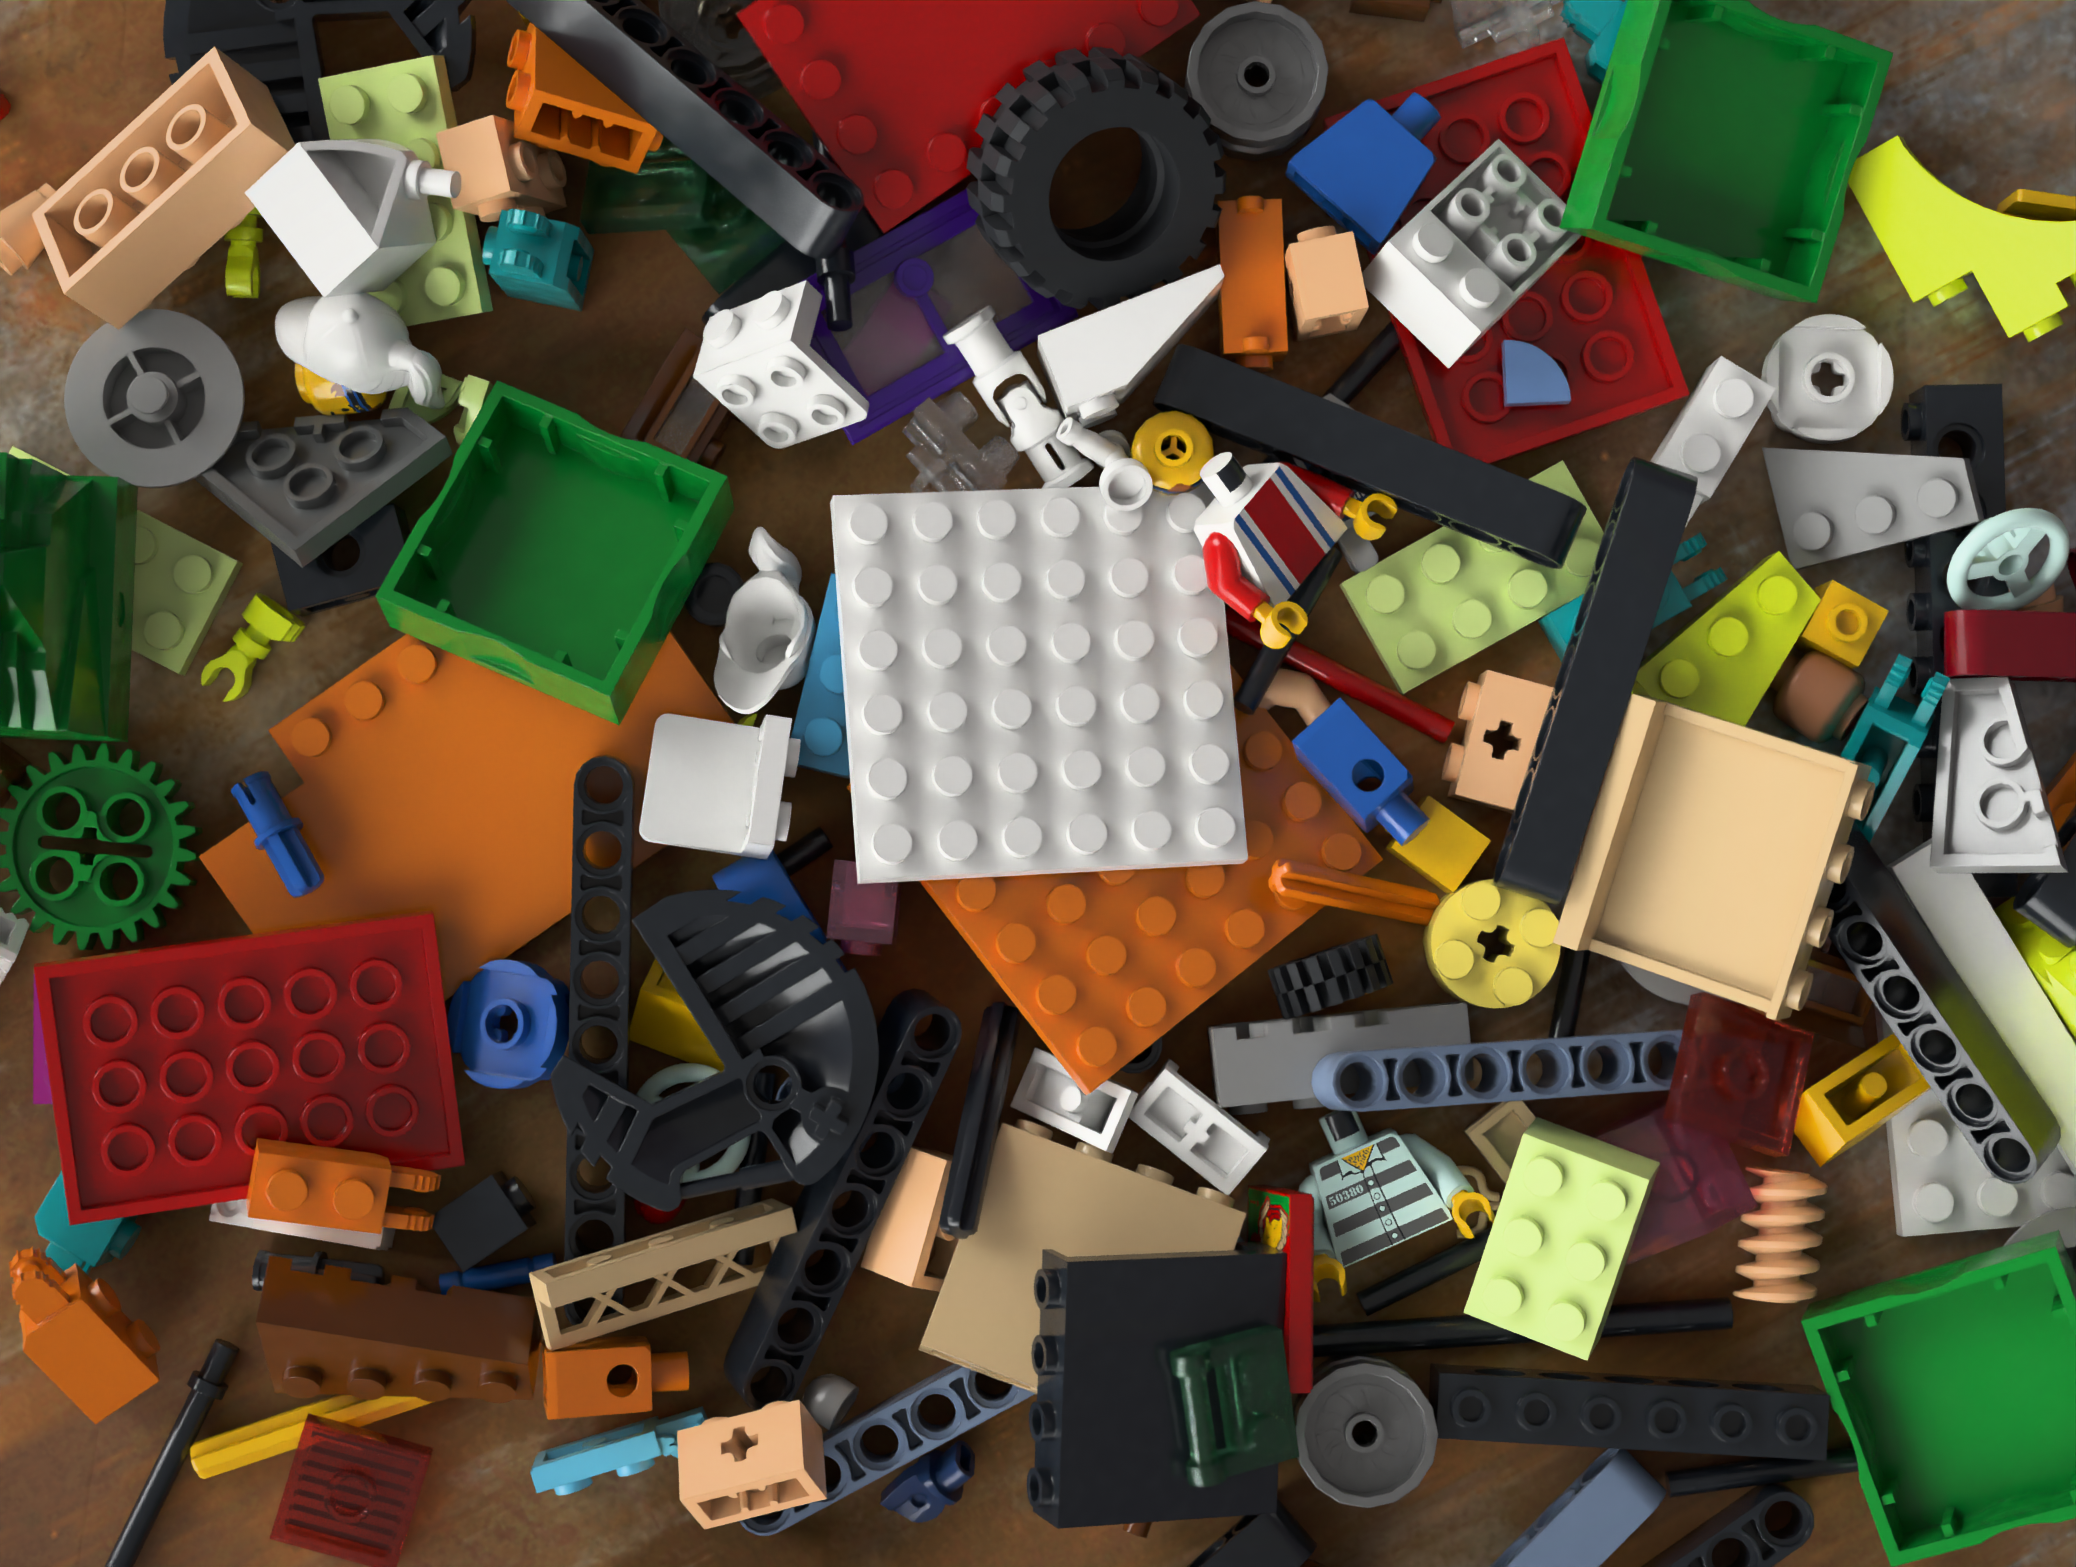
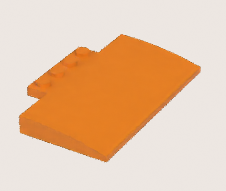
(450, 799)

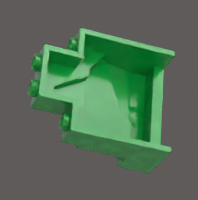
(65, 603)

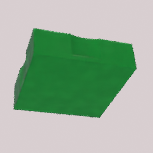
(1726, 143)
(557, 552)
(1958, 1394)

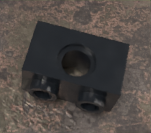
(322, 587)

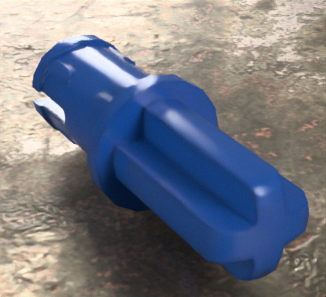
(278, 834)

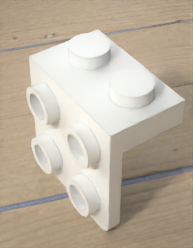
(769, 375)
(719, 784)

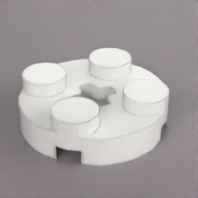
(1853, 353)

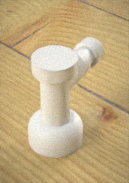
(1124, 480)

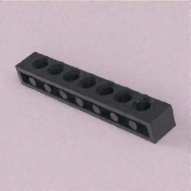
(1975, 421)

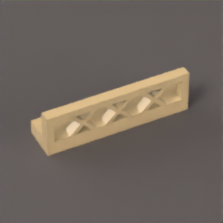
(660, 1258)

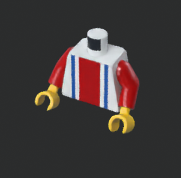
(1271, 532)

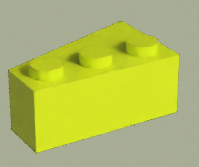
(1733, 645)

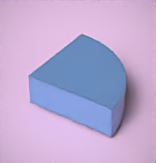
(1531, 376)

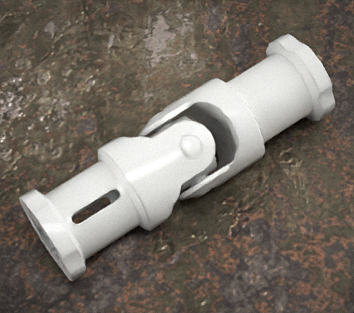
(1031, 421)

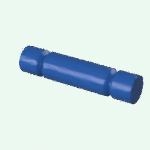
(497, 1275)

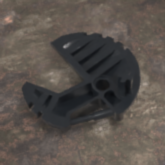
(284, 49)
(762, 1000)

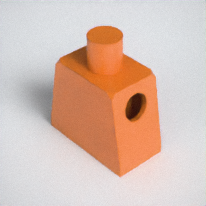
(578, 1373)

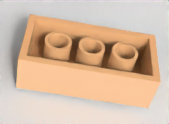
(163, 189)

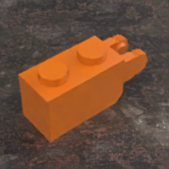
(333, 1188)
(81, 1335)

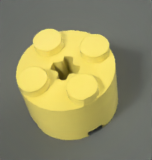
(1503, 979)

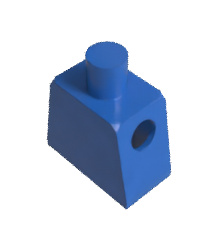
(1368, 167)
(1342, 754)

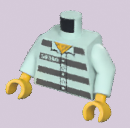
(1380, 1194)

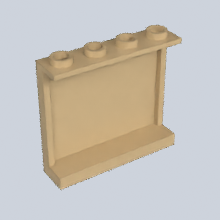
(1715, 855)
(1063, 1202)

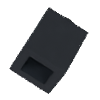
(484, 1219)

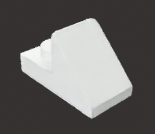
(1056, 1099)

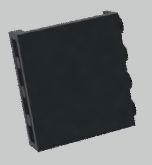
(1106, 1393)

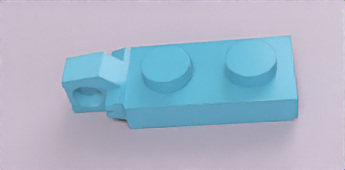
(626, 1449)

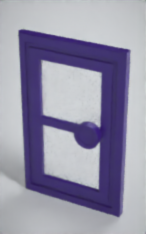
(913, 292)

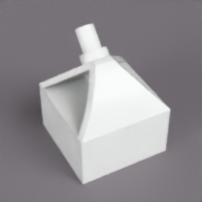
(352, 210)

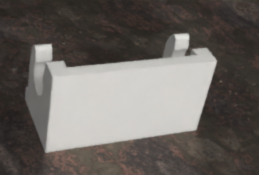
(1197, 1129)

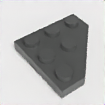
(323, 475)

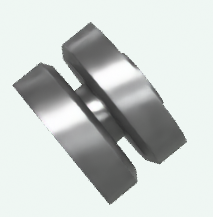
(1261, 43)
(1377, 1466)

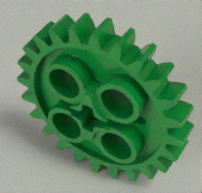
(102, 792)

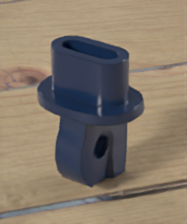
(930, 1483)

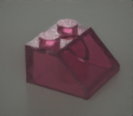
(1695, 1183)

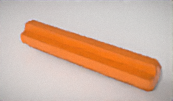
(1352, 892)

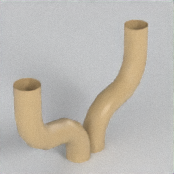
(1484, 1190)

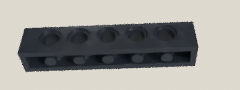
(1629, 1411)

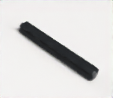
(980, 1121)

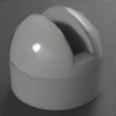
(830, 1399)

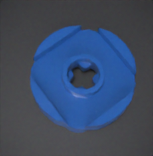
(542, 1029)

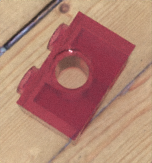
(863, 913)

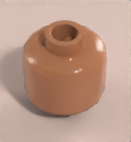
(1818, 696)

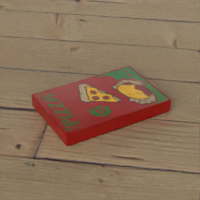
(1286, 1222)

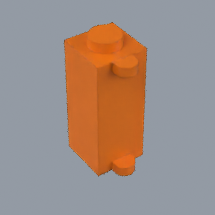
(1254, 282)

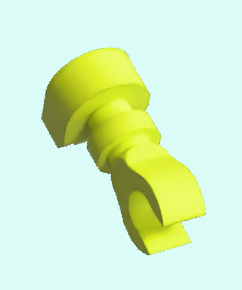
(242, 265)
(267, 622)

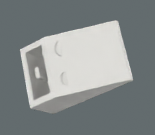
(1470, 253)

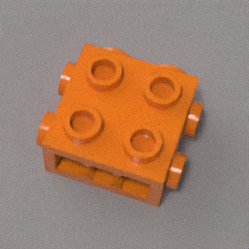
(569, 109)

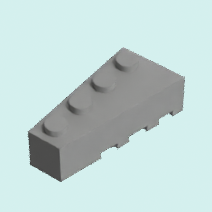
(1276, 1057)

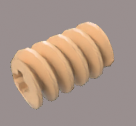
(1781, 1236)

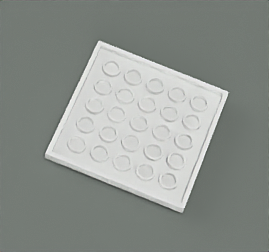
(1033, 685)

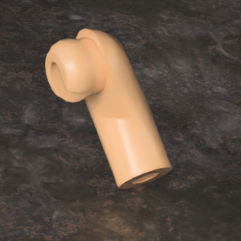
(1298, 692)

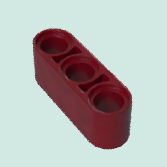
(2010, 645)

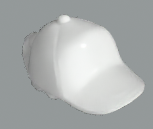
(358, 345)
(765, 630)

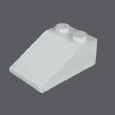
(1110, 353)

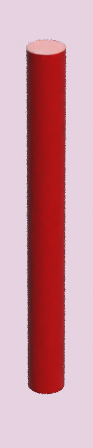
(1348, 681)

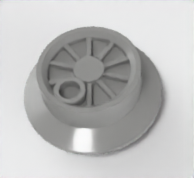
(154, 399)

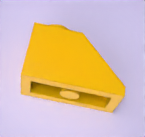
(1857, 1099)

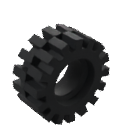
(1330, 976)

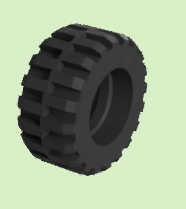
(1153, 227)

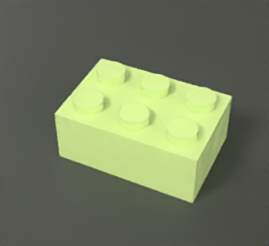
(1561, 1237)

